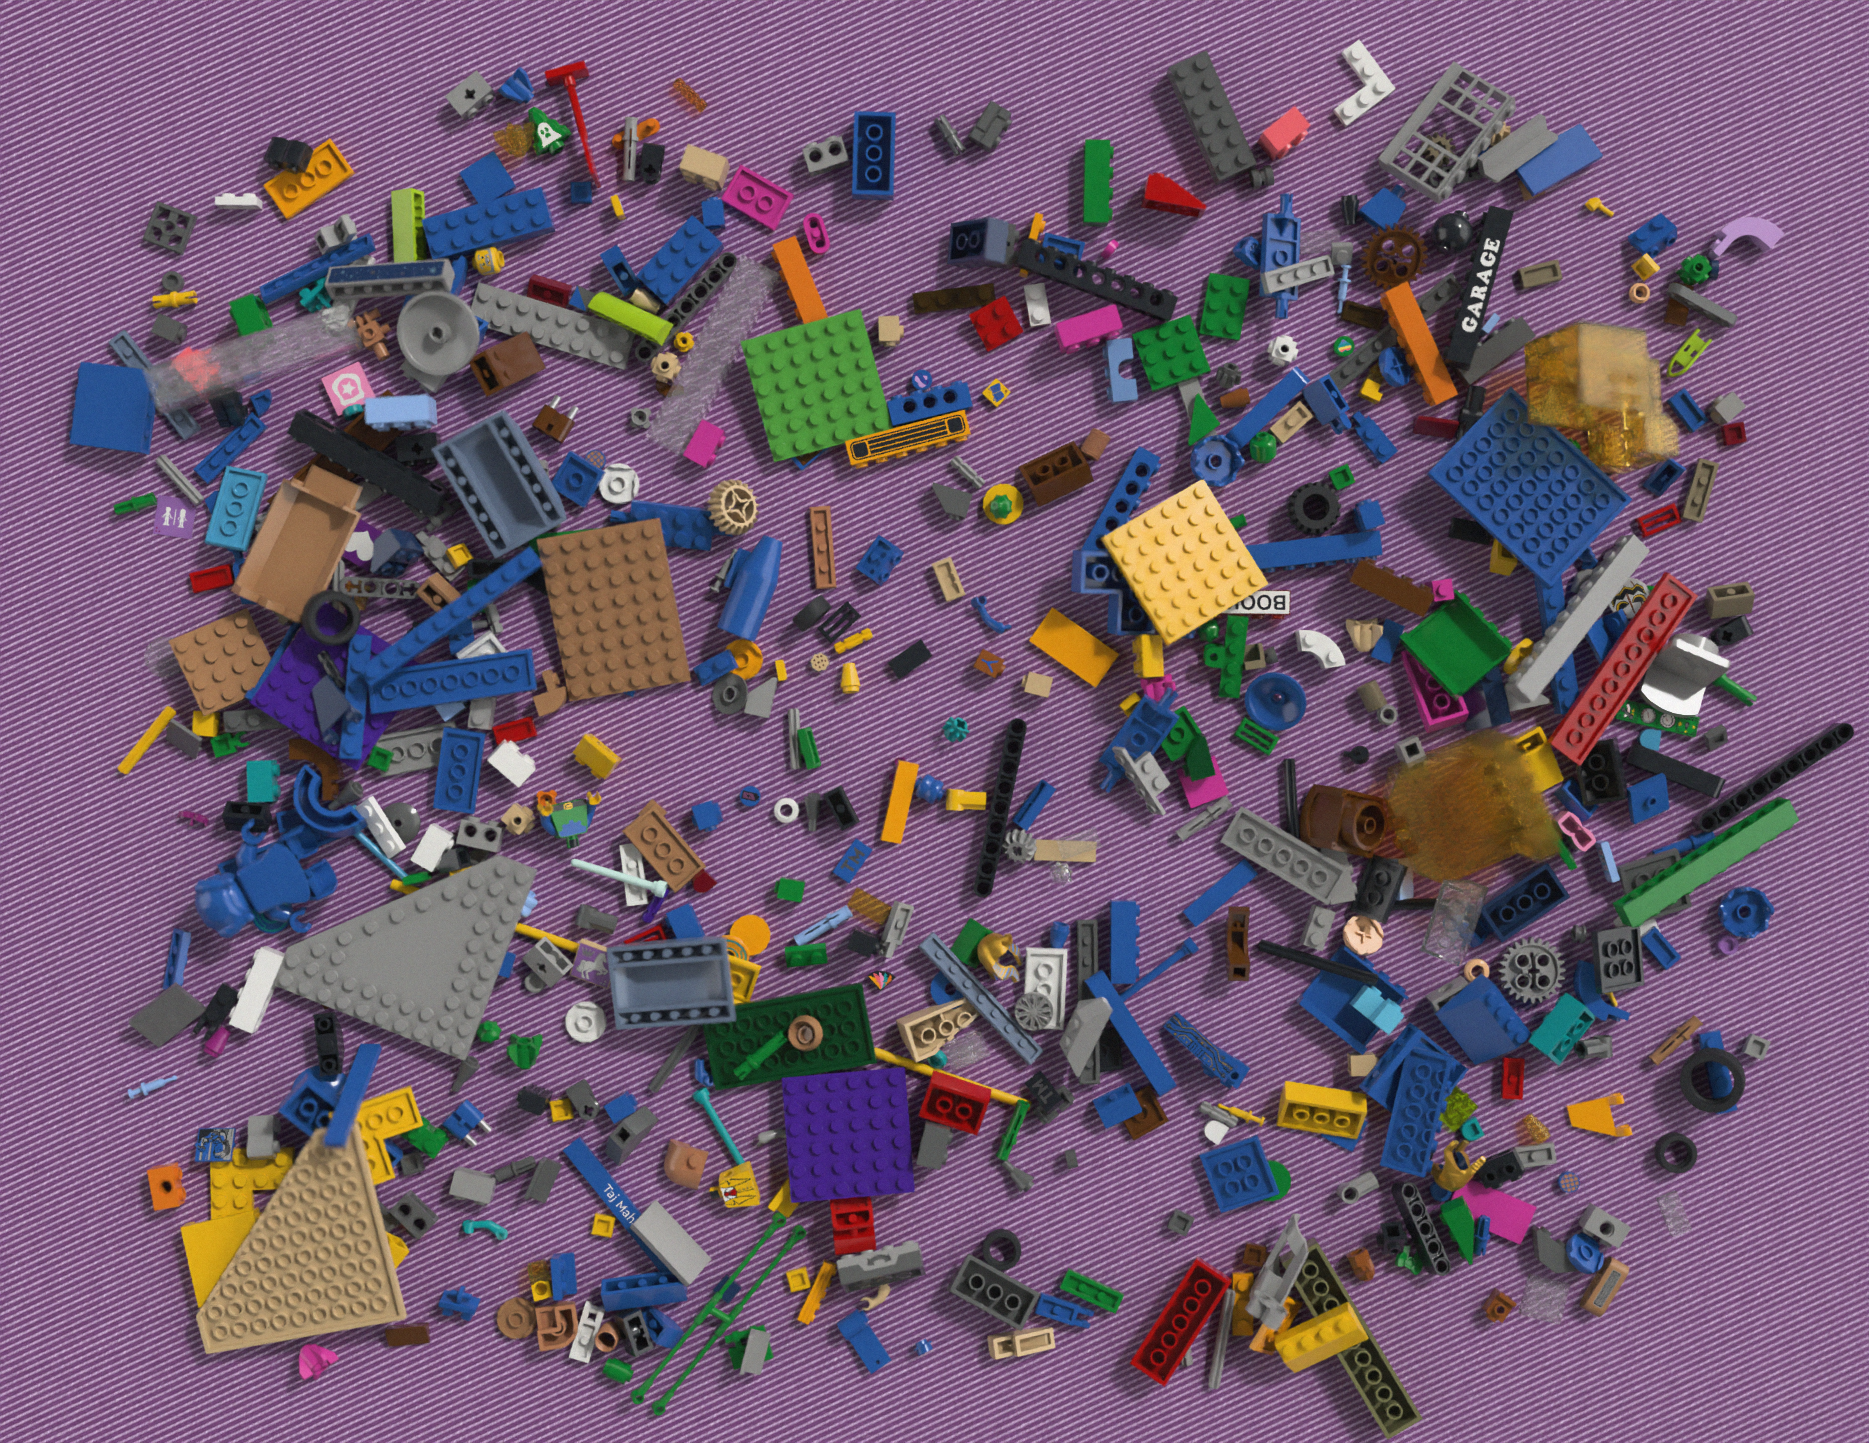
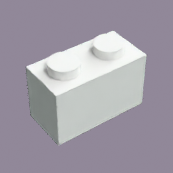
(512, 762)
(433, 847)

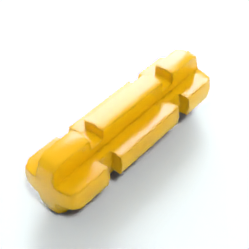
(853, 641)

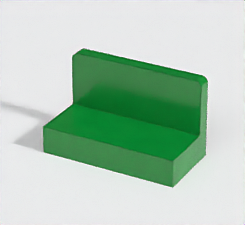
(967, 942)

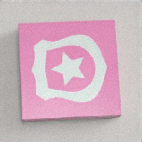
(348, 387)

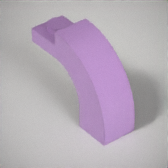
(1757, 230)

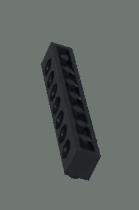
(1026, 261)

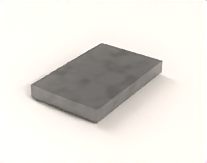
(167, 1014)

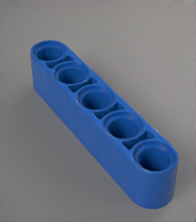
(1268, 407)

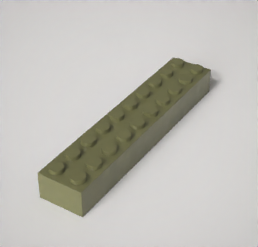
(1364, 1361)

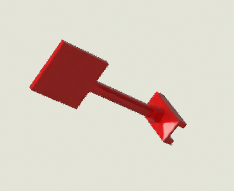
(567, 76)

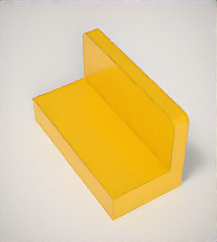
(782, 1200)

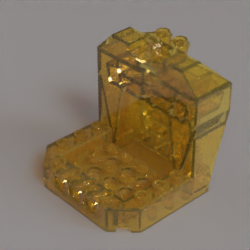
(1468, 807)

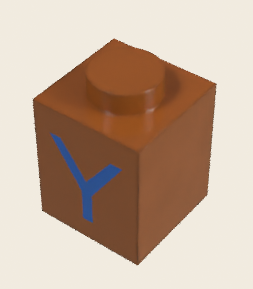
(989, 664)

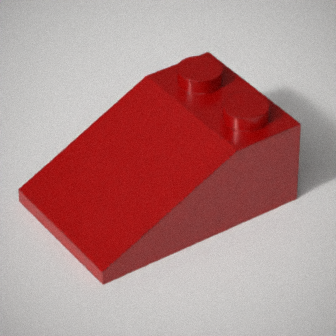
(1167, 196)

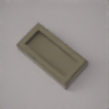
(1539, 274)

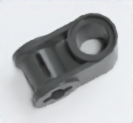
(582, 1096)

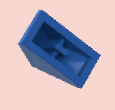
(1663, 476)

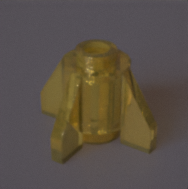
(515, 139)

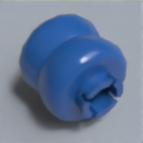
(929, 789)

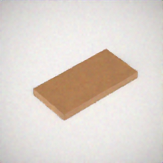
(663, 848)

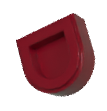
(703, 881)

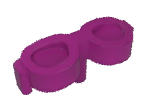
(194, 816)

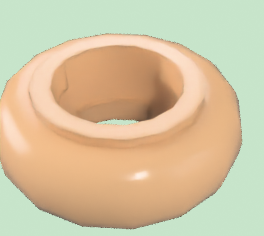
(1470, 964)

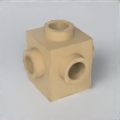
(668, 374)
(511, 819)

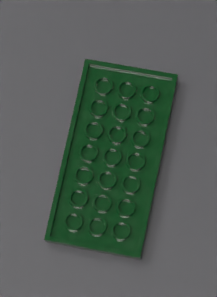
(844, 1044)

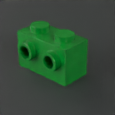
(427, 1138)

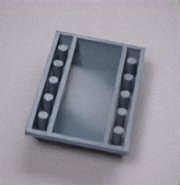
(501, 483)
(671, 982)

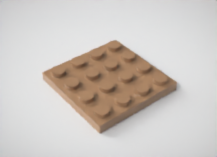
(222, 660)

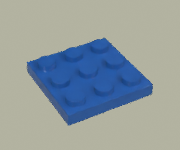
(1239, 1173)

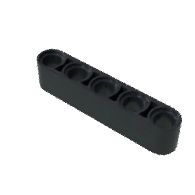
(1675, 771)
(1428, 1234)

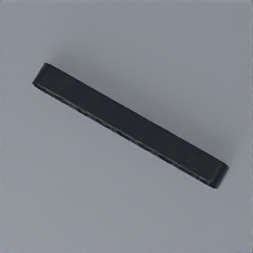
(1782, 774)
(1001, 818)

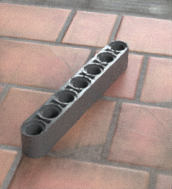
(690, 298)

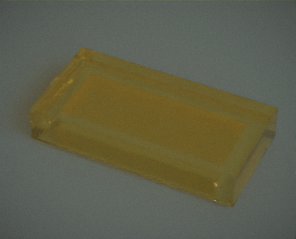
(869, 906)

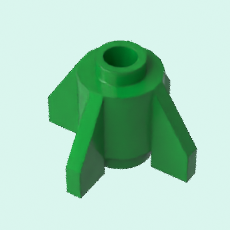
(524, 1050)

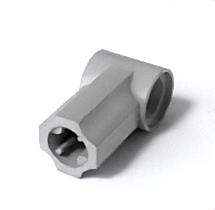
(1360, 1186)

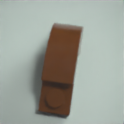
(328, 765)
(1237, 943)

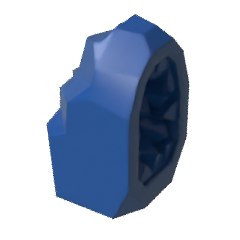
(1249, 252)

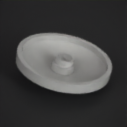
(438, 333)

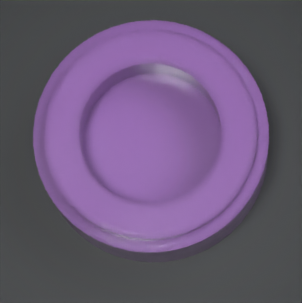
(1727, 944)

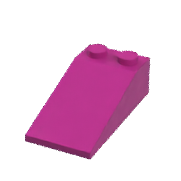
(1434, 704)

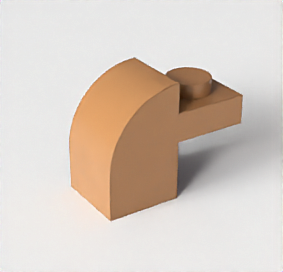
(554, 698)

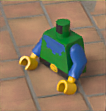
(569, 818)

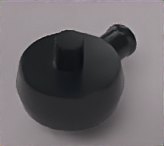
(1358, 755)

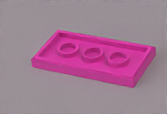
(1508, 1214)

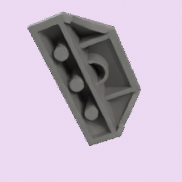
(1084, 1031)

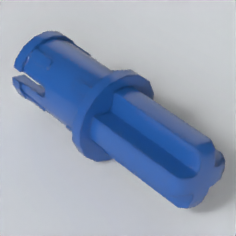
(1481, 1235)

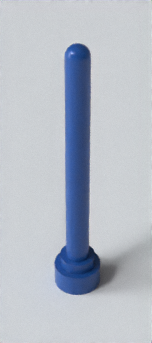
(276, 657)
(1187, 948)

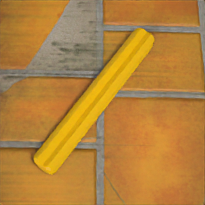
(146, 740)

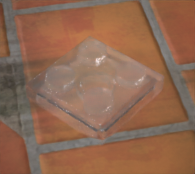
(1544, 1298)

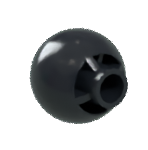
(1452, 233)

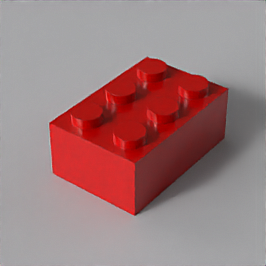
(955, 1102)

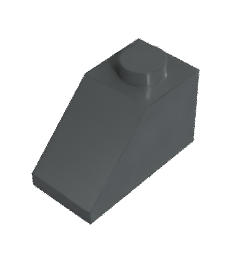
(953, 501)

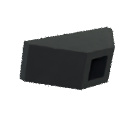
(329, 1043)

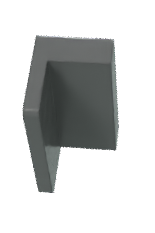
(543, 1180)

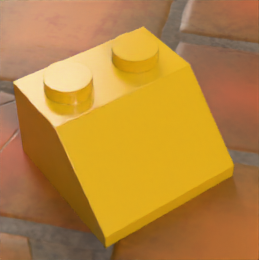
(596, 756)

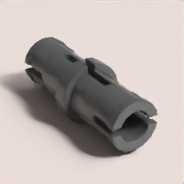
(949, 135)

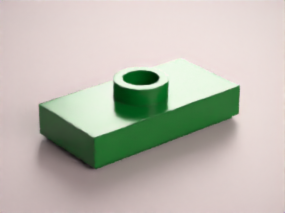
(808, 748)

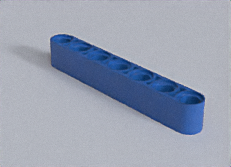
(1132, 1034)

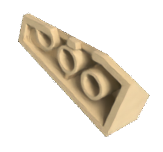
(934, 1026)

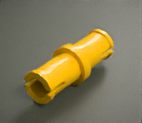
(174, 299)

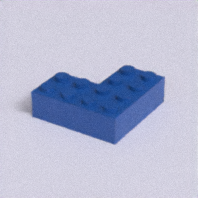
(1098, 574)

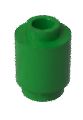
(618, 1370)

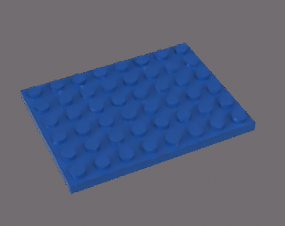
(1529, 488)

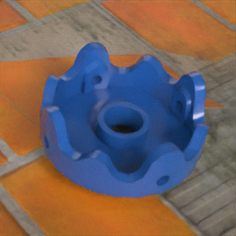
(1229, 460)
(1758, 911)

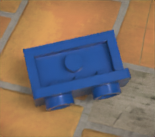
(1654, 236)

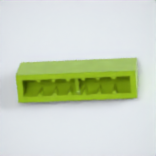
(408, 229)
(630, 317)

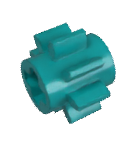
(955, 729)

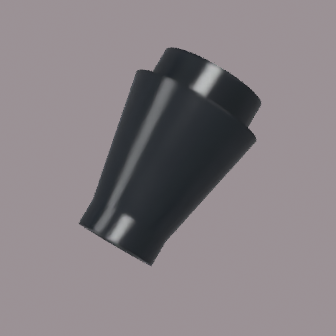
(1349, 209)

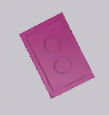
(757, 198)

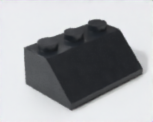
(1602, 774)

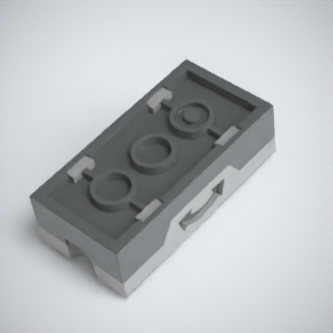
(881, 1267)

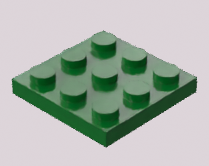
(1171, 353)

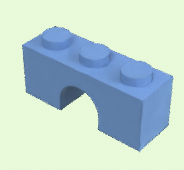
(1120, 389)

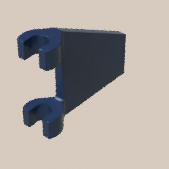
(330, 707)

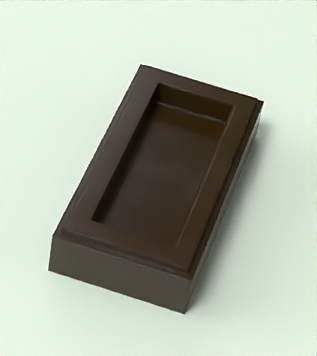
(1362, 315)

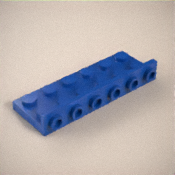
(1418, 1111)

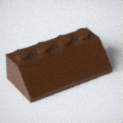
(1390, 586)

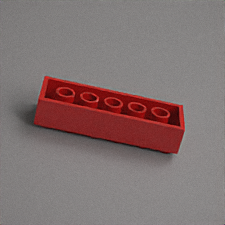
(1180, 1321)

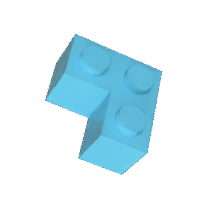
(1380, 1012)

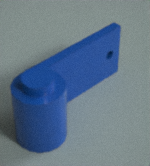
(864, 1340)

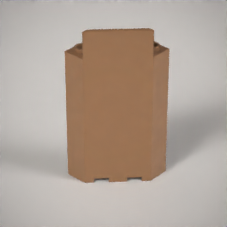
(300, 542)

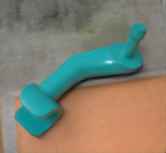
(469, 1225)

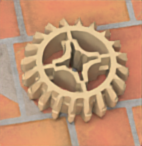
(724, 498)

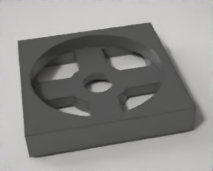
(172, 219)

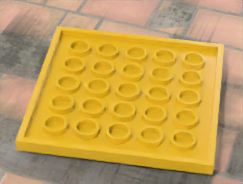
(1184, 561)

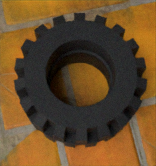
(1330, 503)

